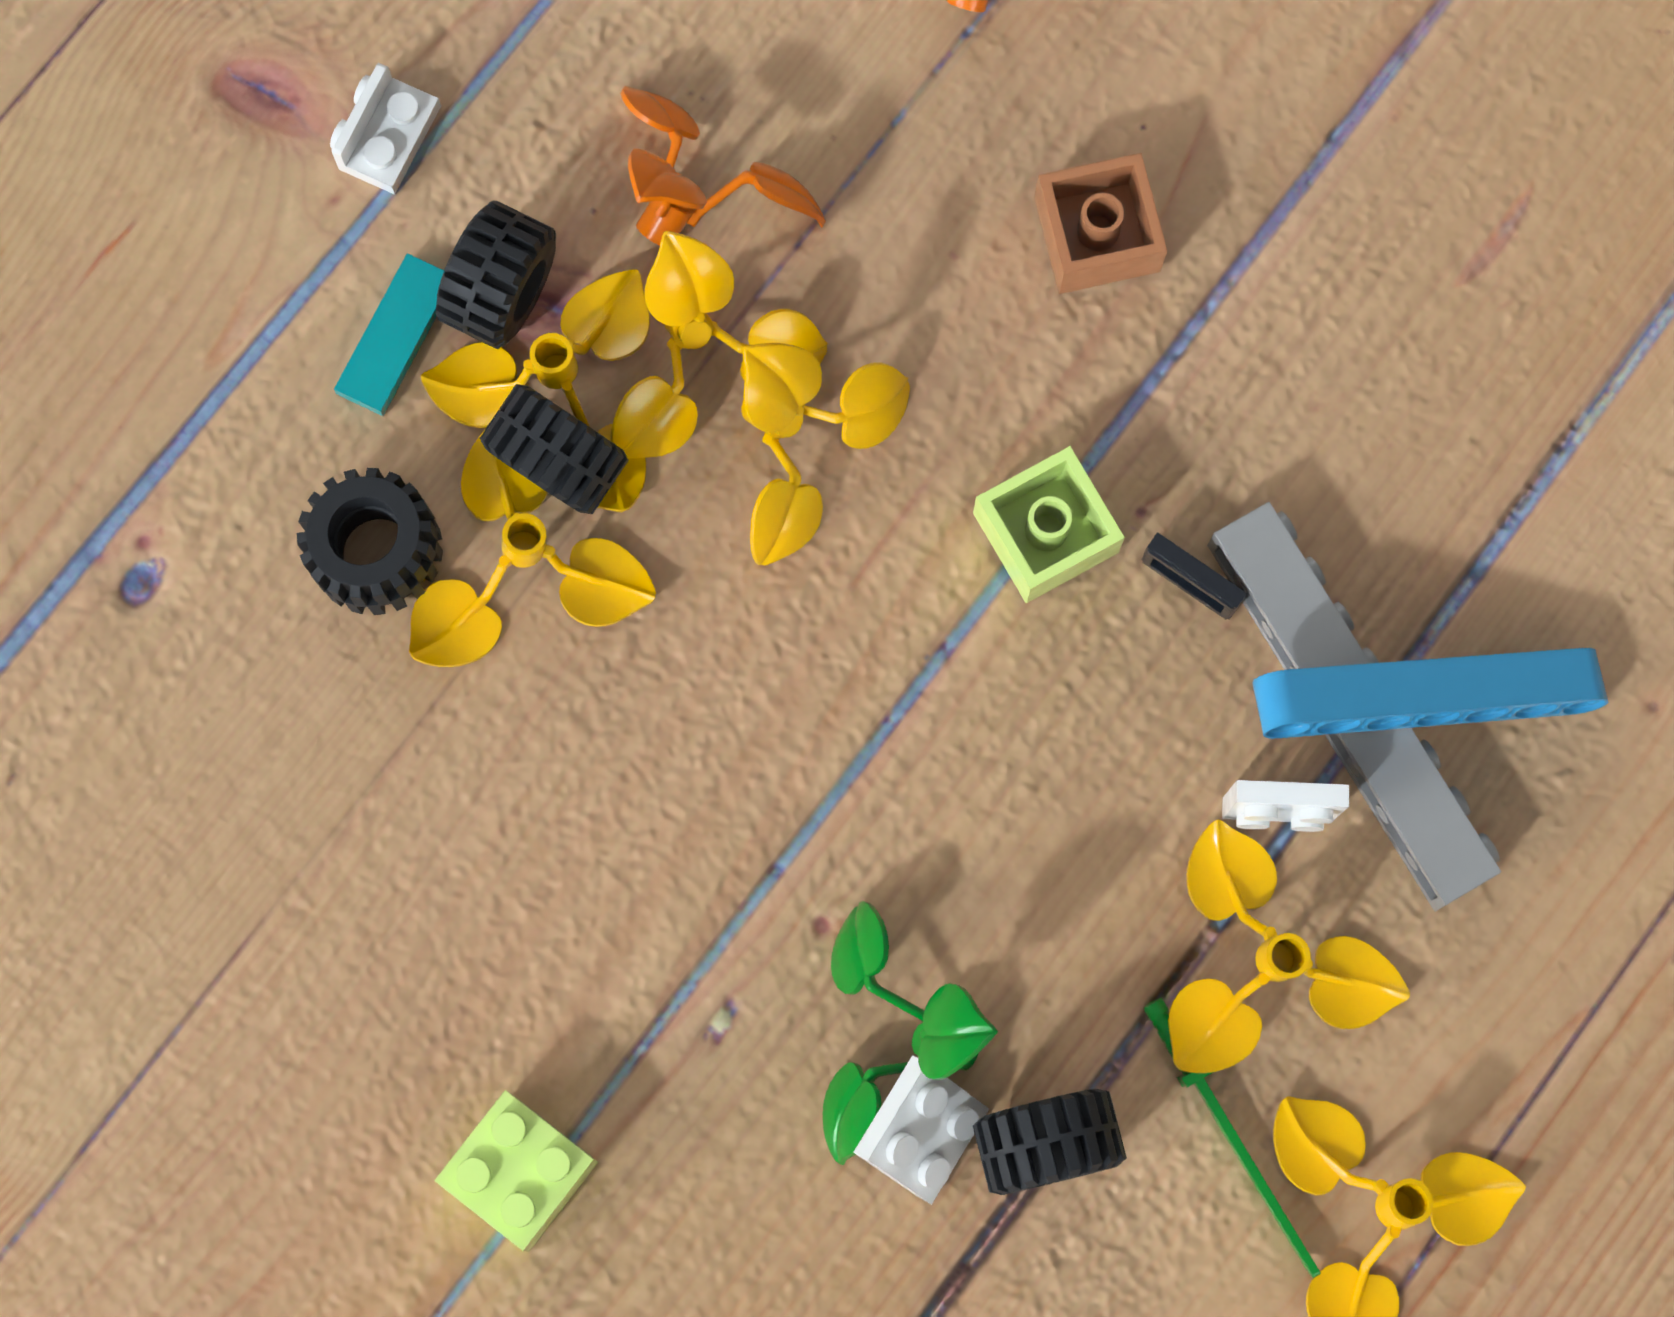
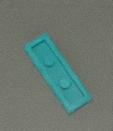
(392, 337)

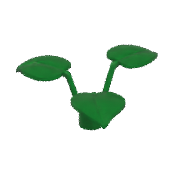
(944, 1042)

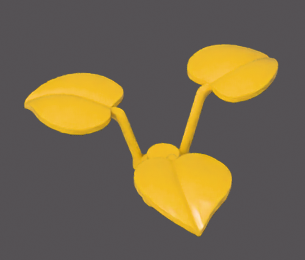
(679, 293)
(602, 316)
(776, 388)
(599, 587)
(1209, 1023)
(1458, 1191)

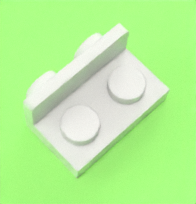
(383, 129)

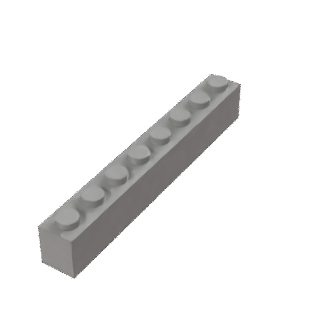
(1388, 766)

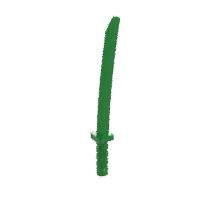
(1159, 1014)

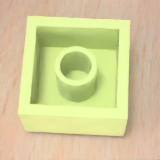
(1048, 524)
(516, 1171)

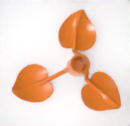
(674, 195)

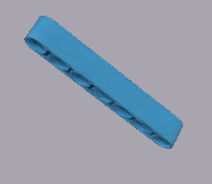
(1429, 692)

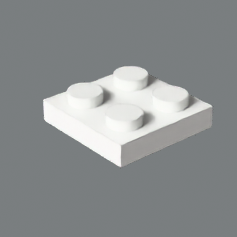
(1300, 803)
(921, 1131)

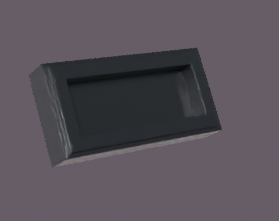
(1193, 576)

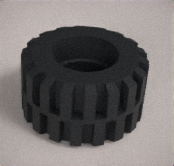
(496, 274)
(553, 449)
(341, 512)
(1049, 1141)

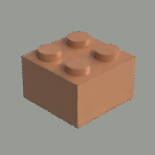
(1100, 223)

